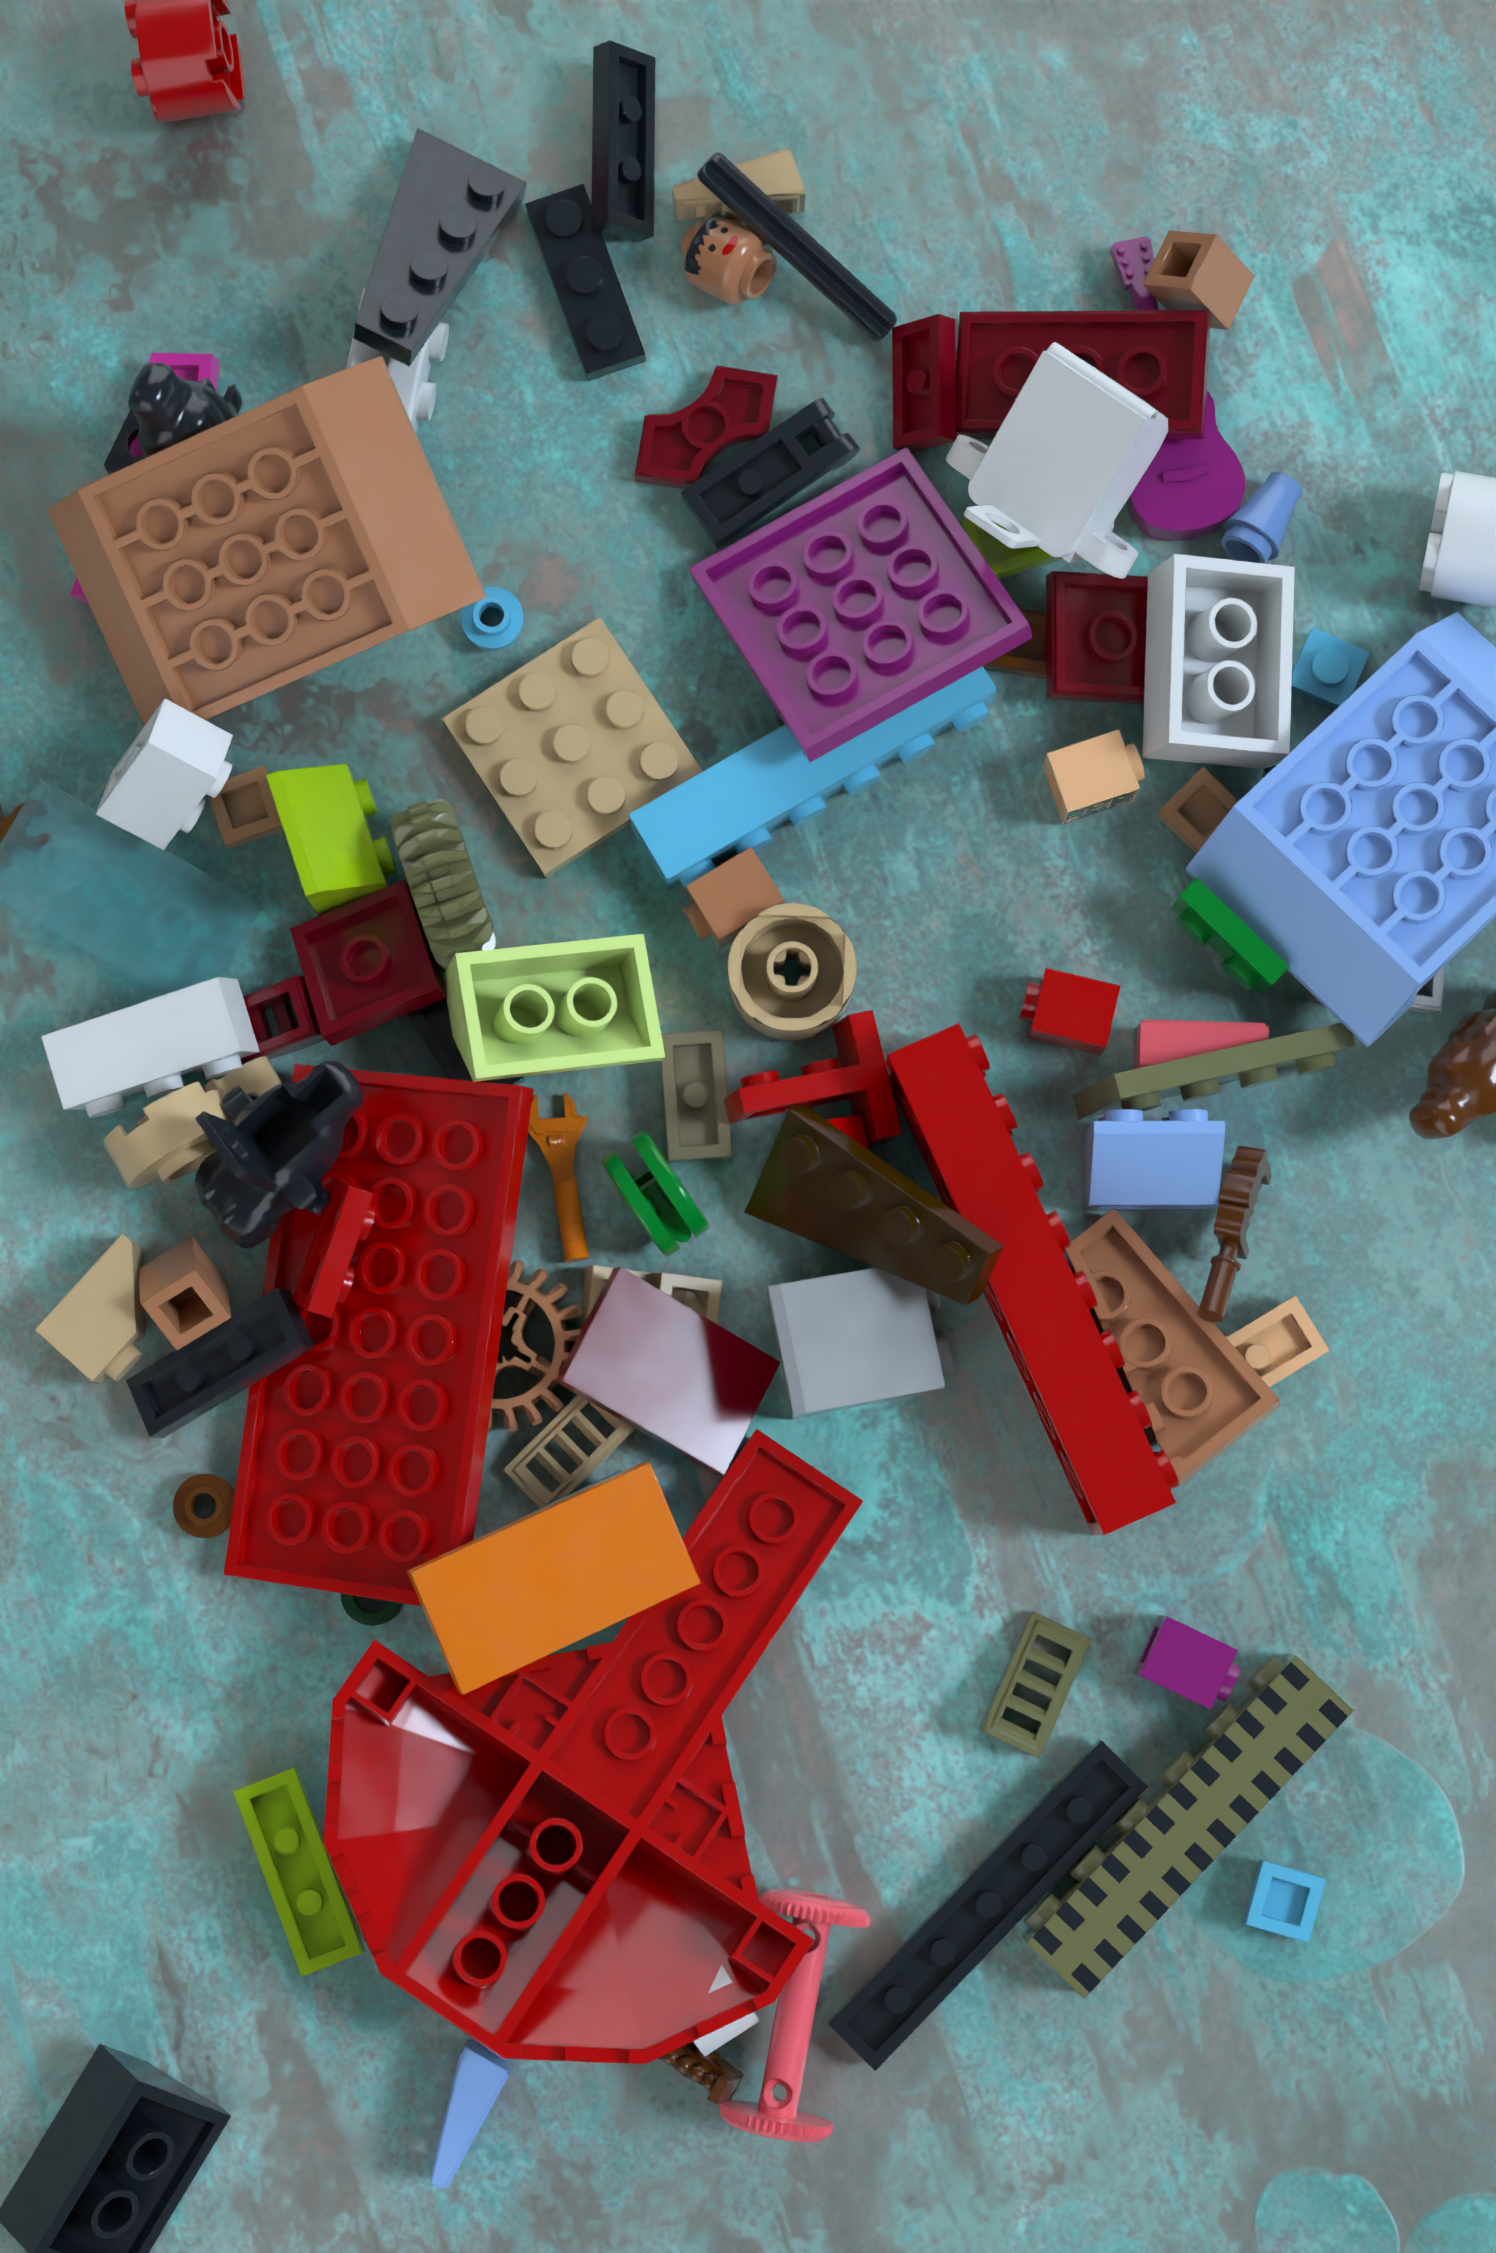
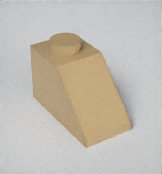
(102, 1315)

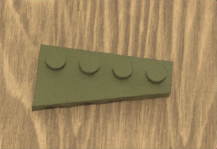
(1203, 1073)

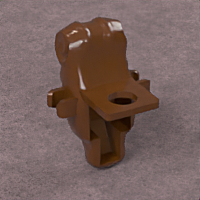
(1460, 1077)

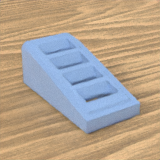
(474, 2090)

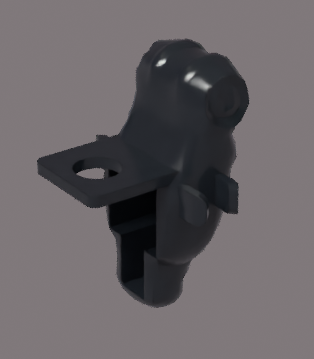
(168, 412)
(275, 1151)

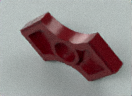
(683, 443)

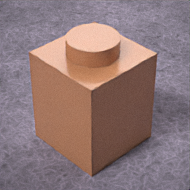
(1199, 274)
(730, 898)
(184, 1293)

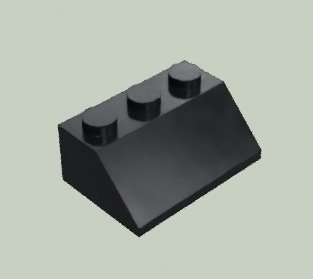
(112, 2160)

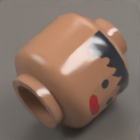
(727, 258)

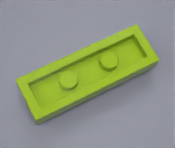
(299, 1871)

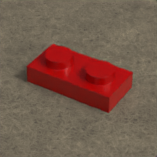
(326, 1271)

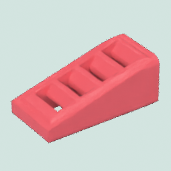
(1176, 1039)

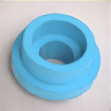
(498, 636)

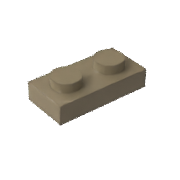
(695, 1096)

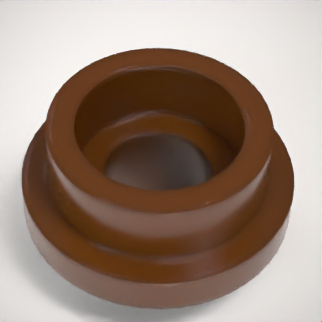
(184, 1505)

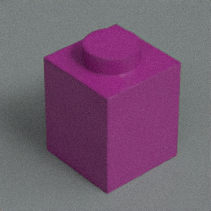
(1188, 1663)

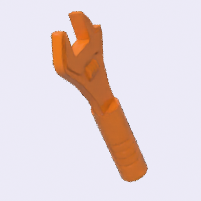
(558, 1144)

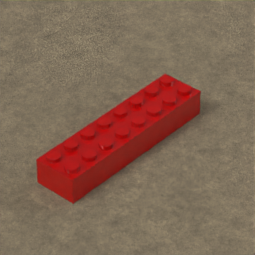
(1032, 1289)

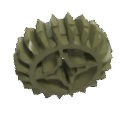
(442, 880)

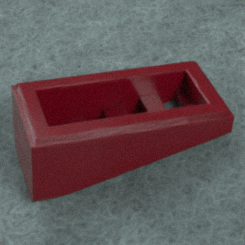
(291, 1037)

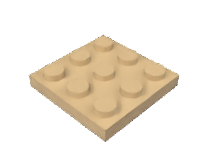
(571, 746)

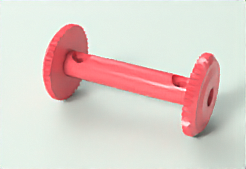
(794, 2022)

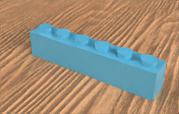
(775, 783)

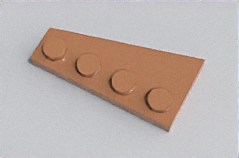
(1180, 1364)

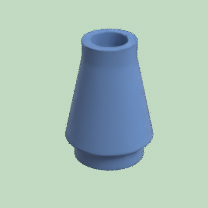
(1261, 522)

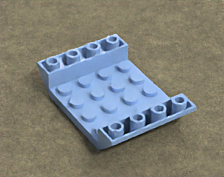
(1375, 833)

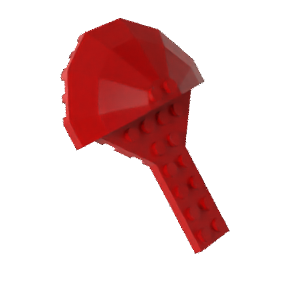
(571, 1836)

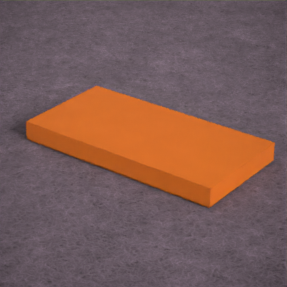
(553, 1577)

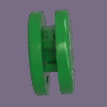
(657, 1196)

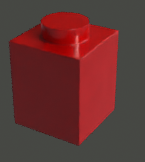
(1070, 1011)

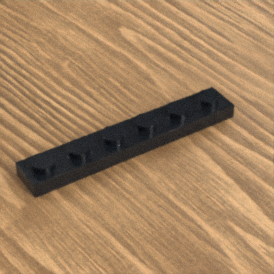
(987, 1905)

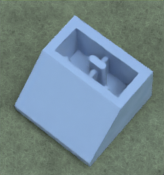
(1152, 1162)

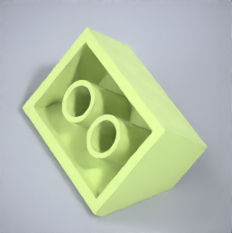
(553, 1007)

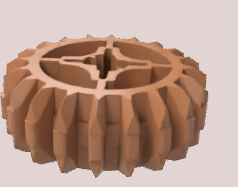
(528, 1297)

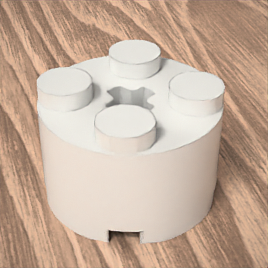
(1462, 559)

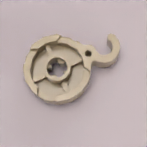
(169, 1138)

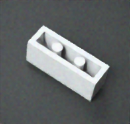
(151, 1046)

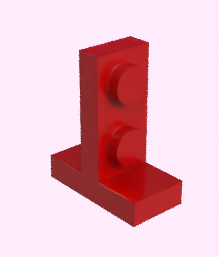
(860, 1080)

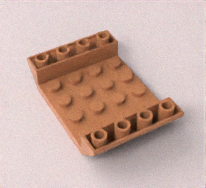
(267, 546)

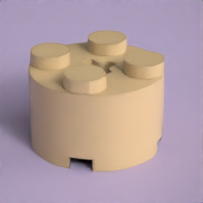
(820, 948)

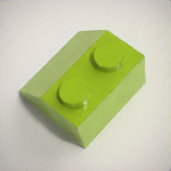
(330, 834)

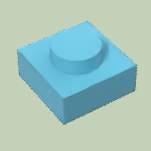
(1327, 669)
(1284, 1900)

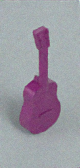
(1190, 481)

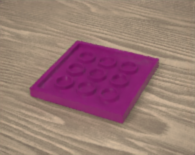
(860, 604)

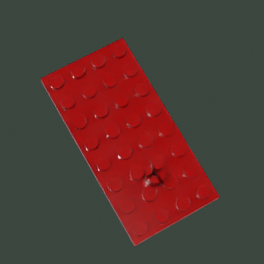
(381, 1430)

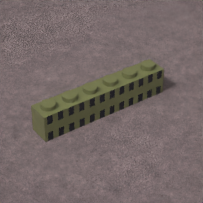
(1185, 1823)

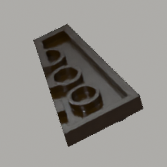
(860, 1206)

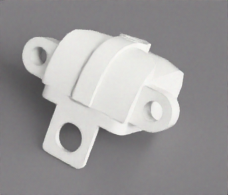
(1063, 463)

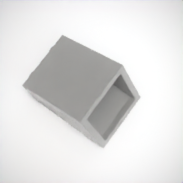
(856, 1341)

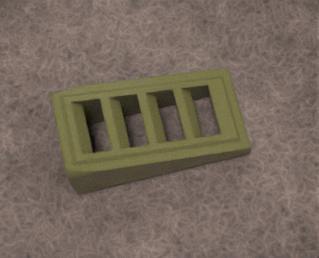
(1010, 1733)

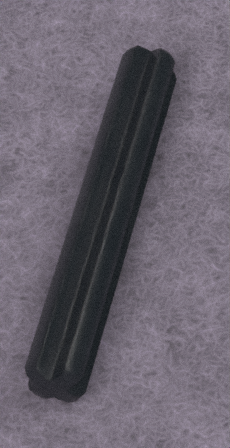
(797, 246)

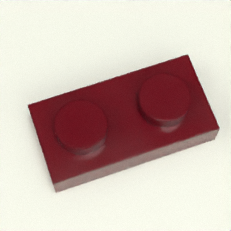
(924, 383)

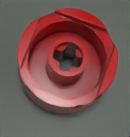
(185, 58)

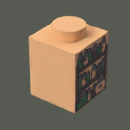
(1093, 775)

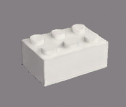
(1218, 662)

